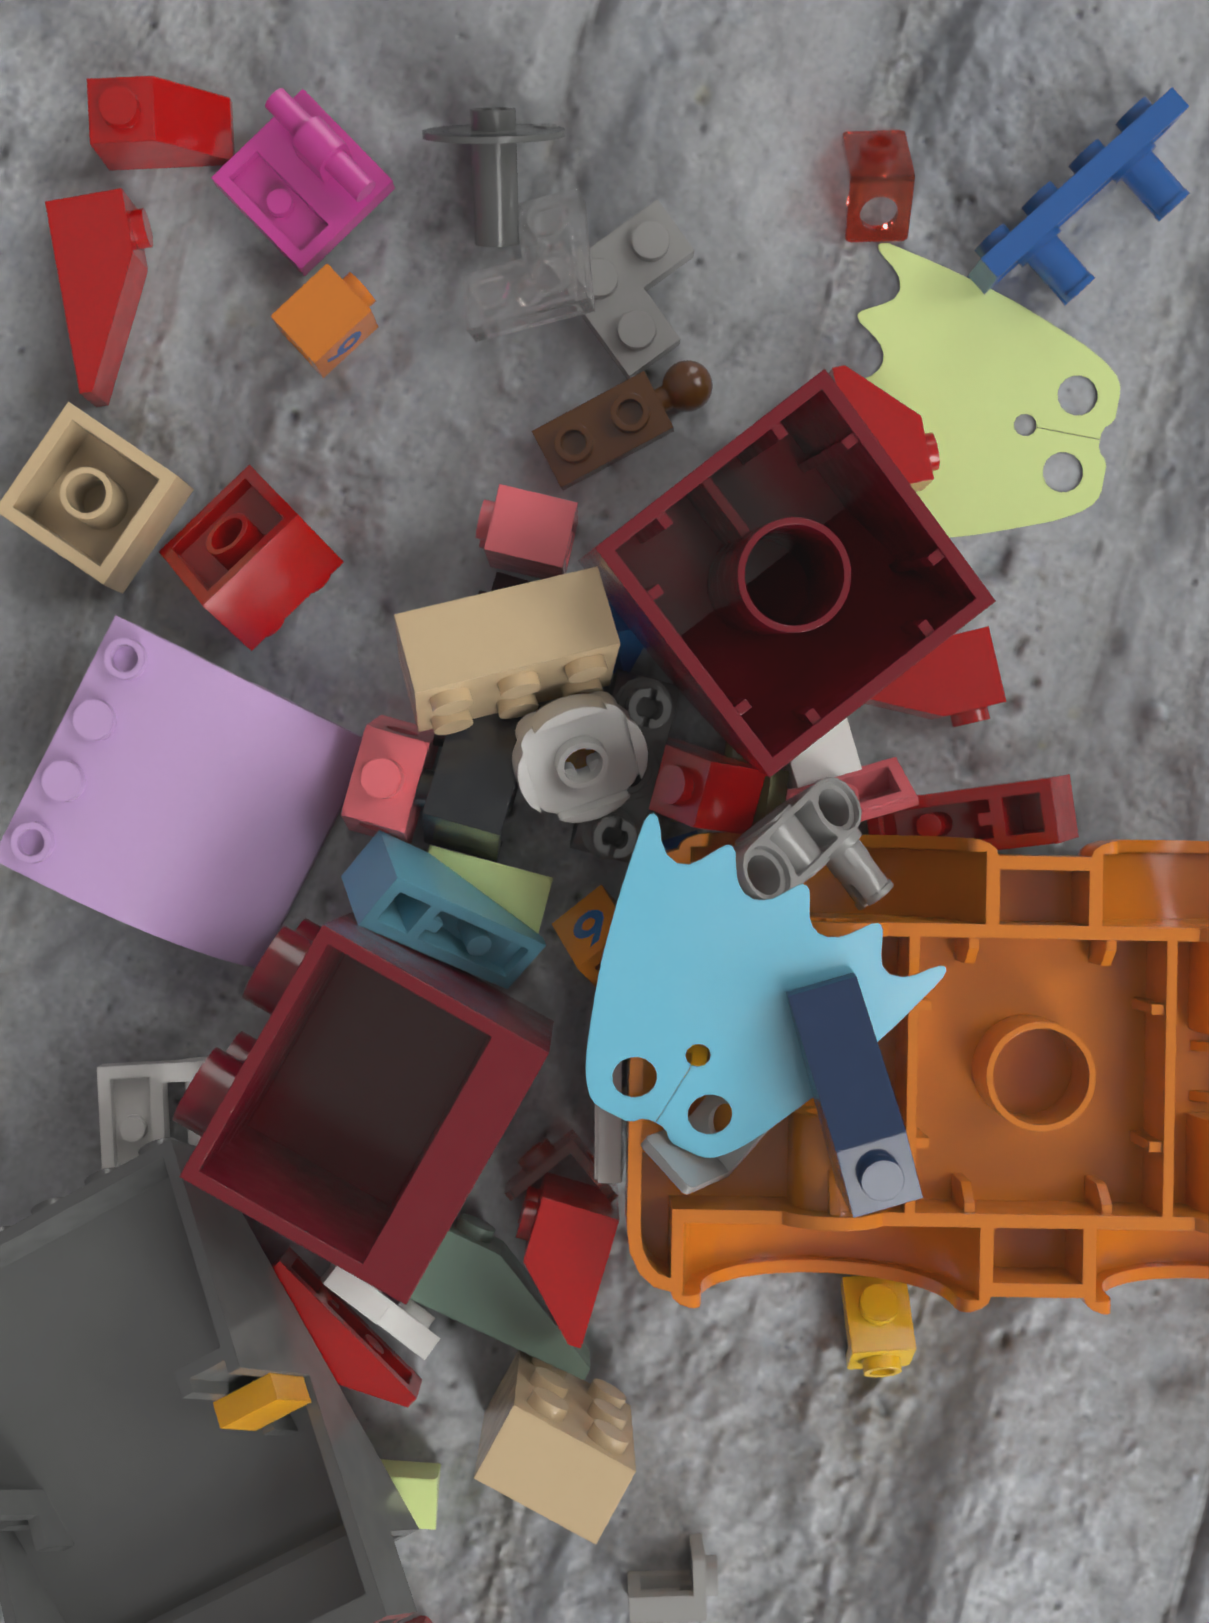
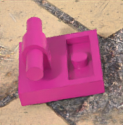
(303, 180)

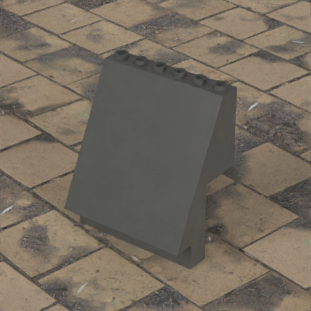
(113, 1469)

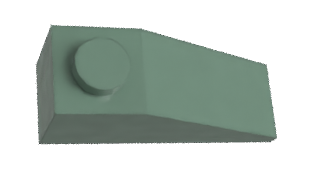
(489, 1290)

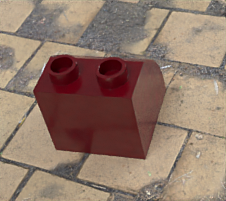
(788, 577)

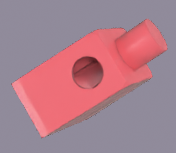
(387, 778)

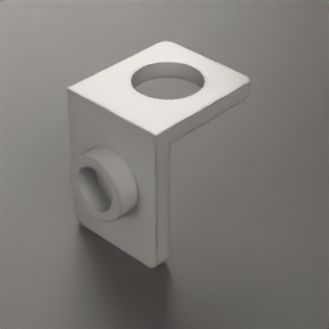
(687, 1169)

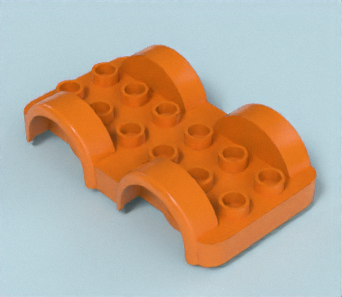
(1037, 1084)

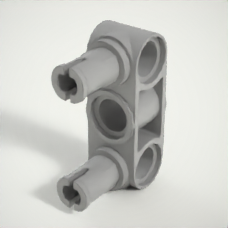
(803, 837)

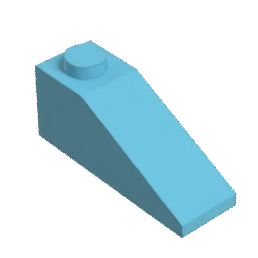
(436, 911)

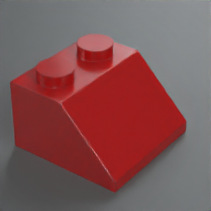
(250, 558)
(567, 1247)

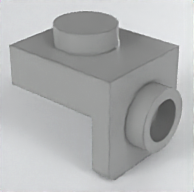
(674, 1594)

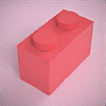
(527, 532)

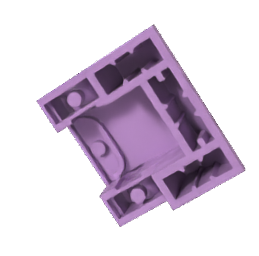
(181, 798)

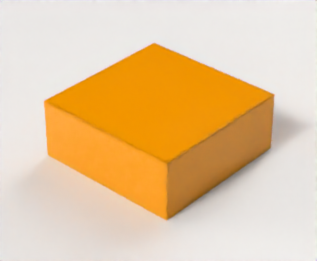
(261, 1402)

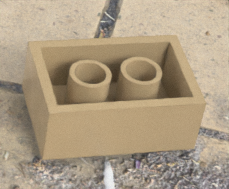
(506, 650)
(558, 1445)

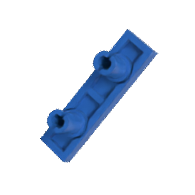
(1125, 159)

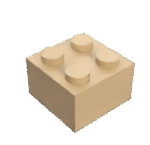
(94, 498)

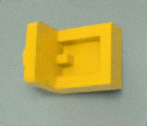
(877, 1325)

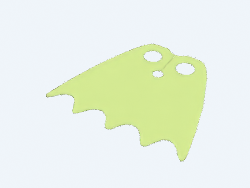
(969, 373)

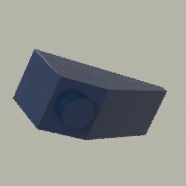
(853, 1096)

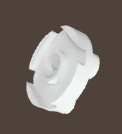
(564, 727)

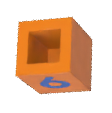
(327, 318)
(586, 929)

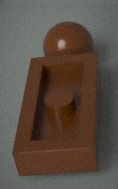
(620, 421)

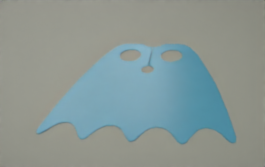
(713, 969)

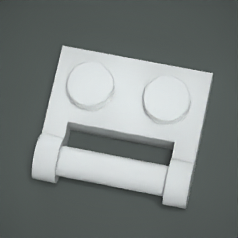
(136, 1105)

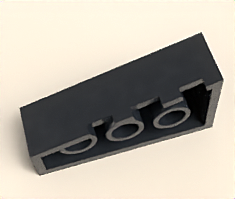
(472, 781)

